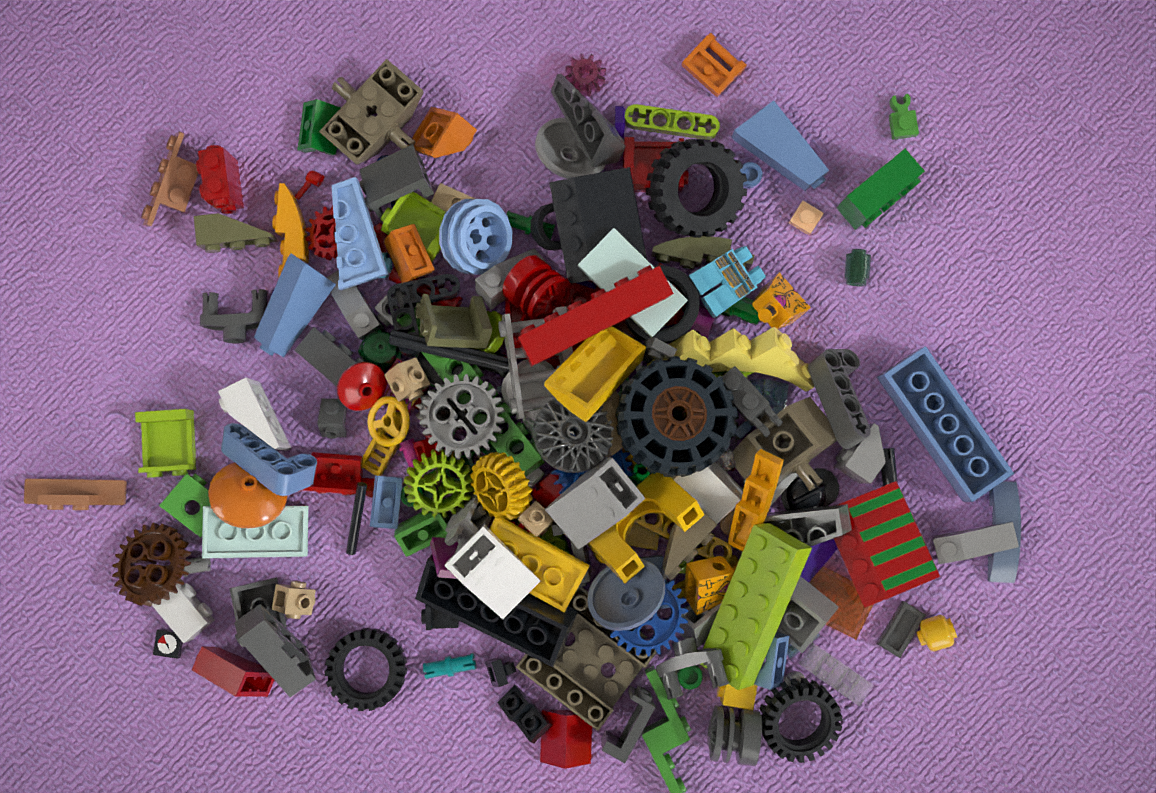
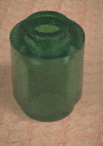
(857, 267)

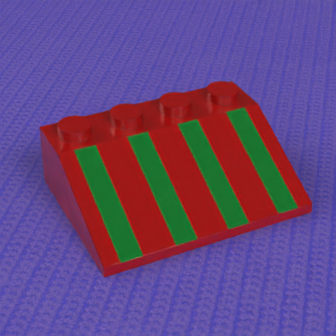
(884, 546)

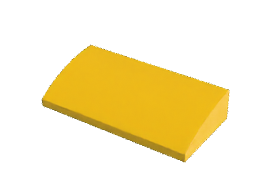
(595, 371)

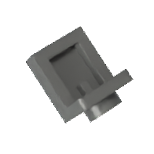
(332, 418)

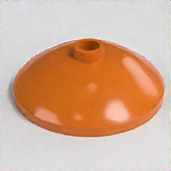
(243, 504)

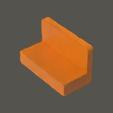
(408, 253)

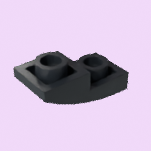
(524, 713)

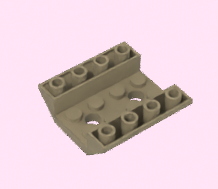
(577, 673)

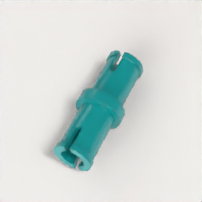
(449, 666)

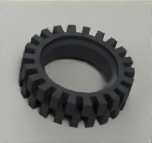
(347, 693)
(819, 738)

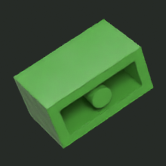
(418, 531)

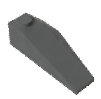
(593, 131)

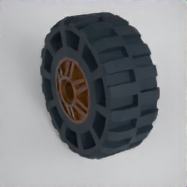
(697, 400)

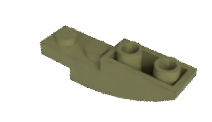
(691, 250)

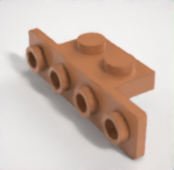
(174, 183)
(75, 492)

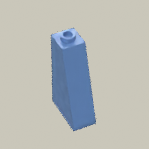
(781, 146)
(291, 306)

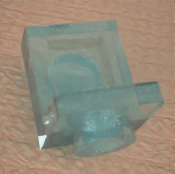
(772, 391)

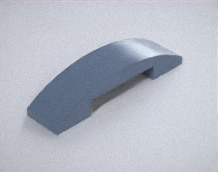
(1006, 508)

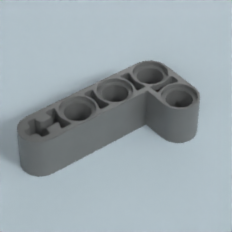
(837, 395)

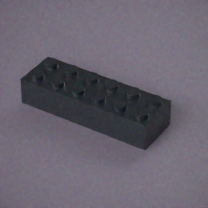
(530, 626)

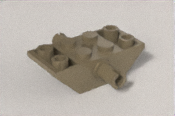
(384, 93)
(807, 434)

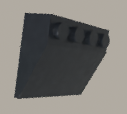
(589, 209)

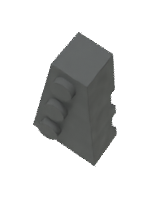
(325, 355)
(275, 649)

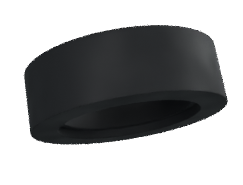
(690, 292)

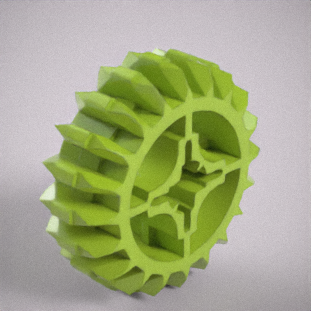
(437, 504)

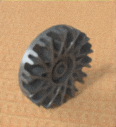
(564, 450)

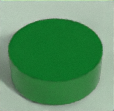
(690, 677)

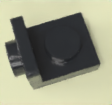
(437, 620)

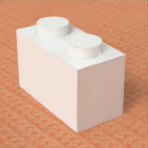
(185, 613)

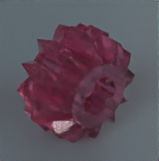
(577, 70)

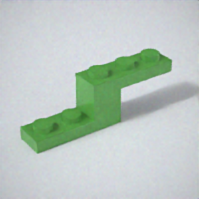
(666, 734)

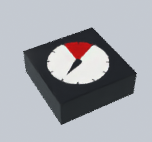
(167, 644)

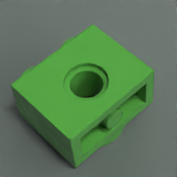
(186, 490)

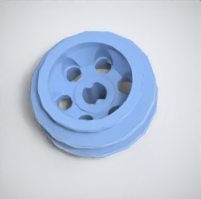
(463, 235)

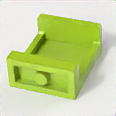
(418, 211)
(167, 442)

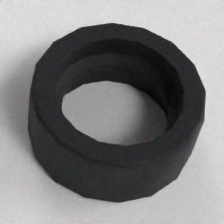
(538, 231)

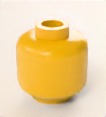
(936, 633)

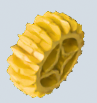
(501, 486)

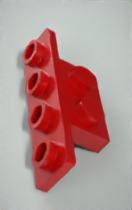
(339, 474)

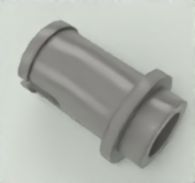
(198, 565)

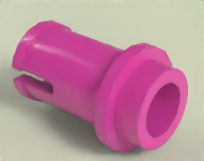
(408, 451)

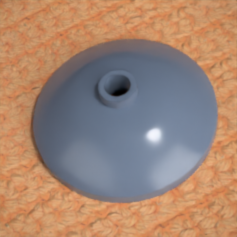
(611, 599)

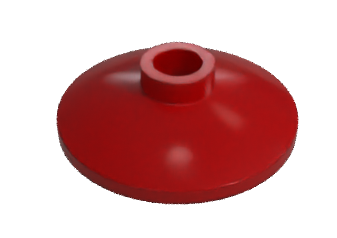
(355, 380)

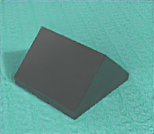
(250, 595)

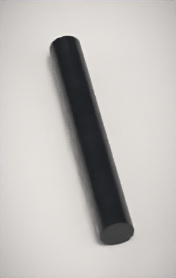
(356, 518)

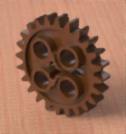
(145, 584)

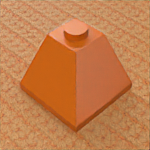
(443, 133)

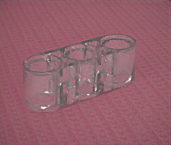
(836, 674)

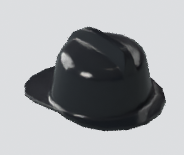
(798, 496)

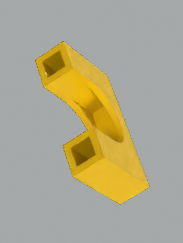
(661, 496)

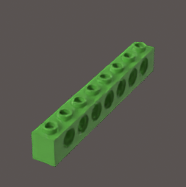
(530, 457)

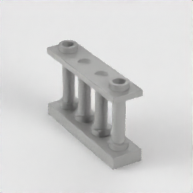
(506, 330)

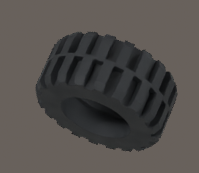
(726, 194)

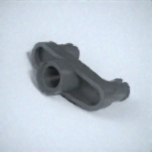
(233, 325)
(688, 655)

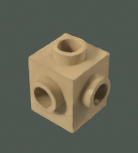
(407, 380)
(294, 599)

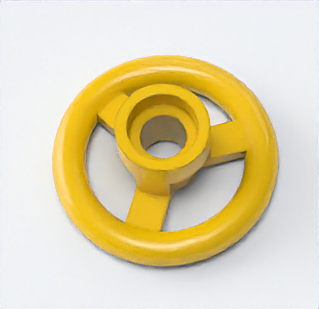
(396, 422)

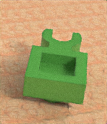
(902, 122)

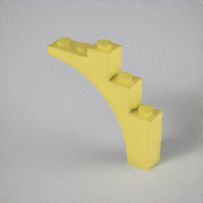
(764, 354)

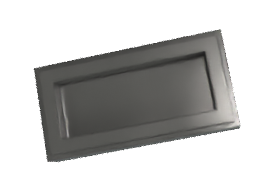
(901, 629)

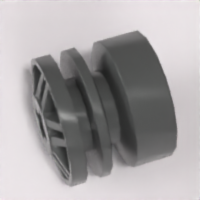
(734, 735)

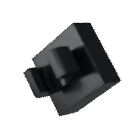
(498, 671)

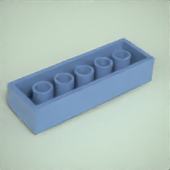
(945, 425)

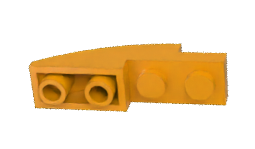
(291, 225)

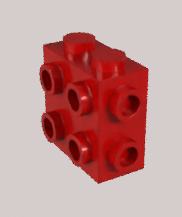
(220, 179)

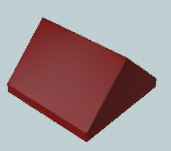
(566, 741)

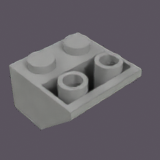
(863, 460)

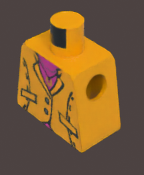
(779, 303)
(707, 583)

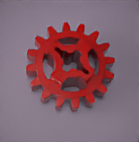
(323, 234)

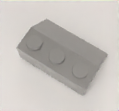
(805, 615)

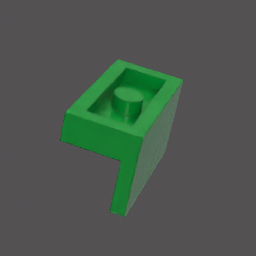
(314, 118)

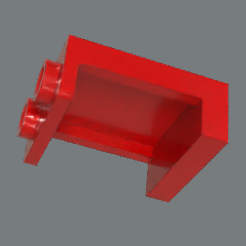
(640, 156)

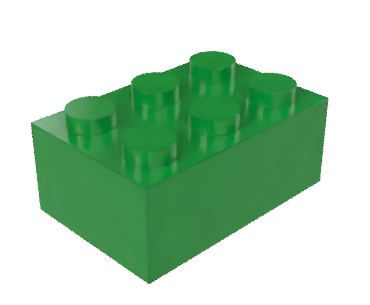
(881, 190)

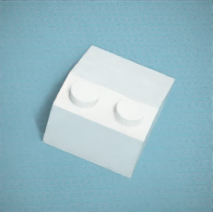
(251, 407)

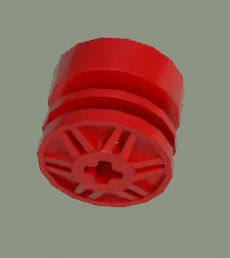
(535, 287)

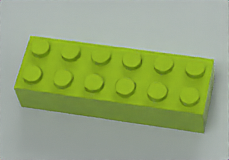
(756, 601)

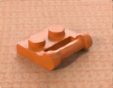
(709, 70)

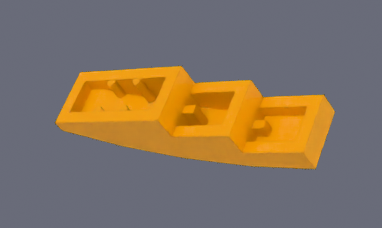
(756, 497)

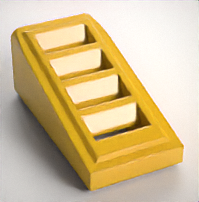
(390, 452)

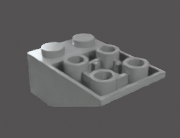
(594, 502)

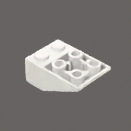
(492, 572)

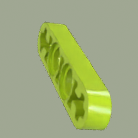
(672, 117)

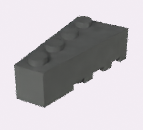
(812, 524)

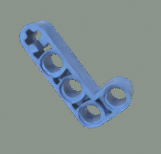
(266, 464)

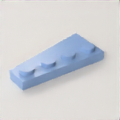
(357, 244)

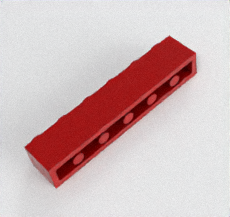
(595, 315)

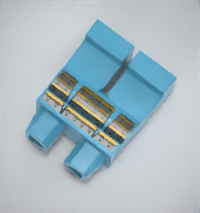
(732, 275)

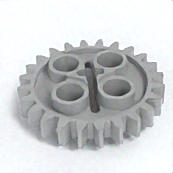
(444, 431)

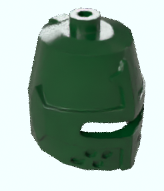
(377, 350)

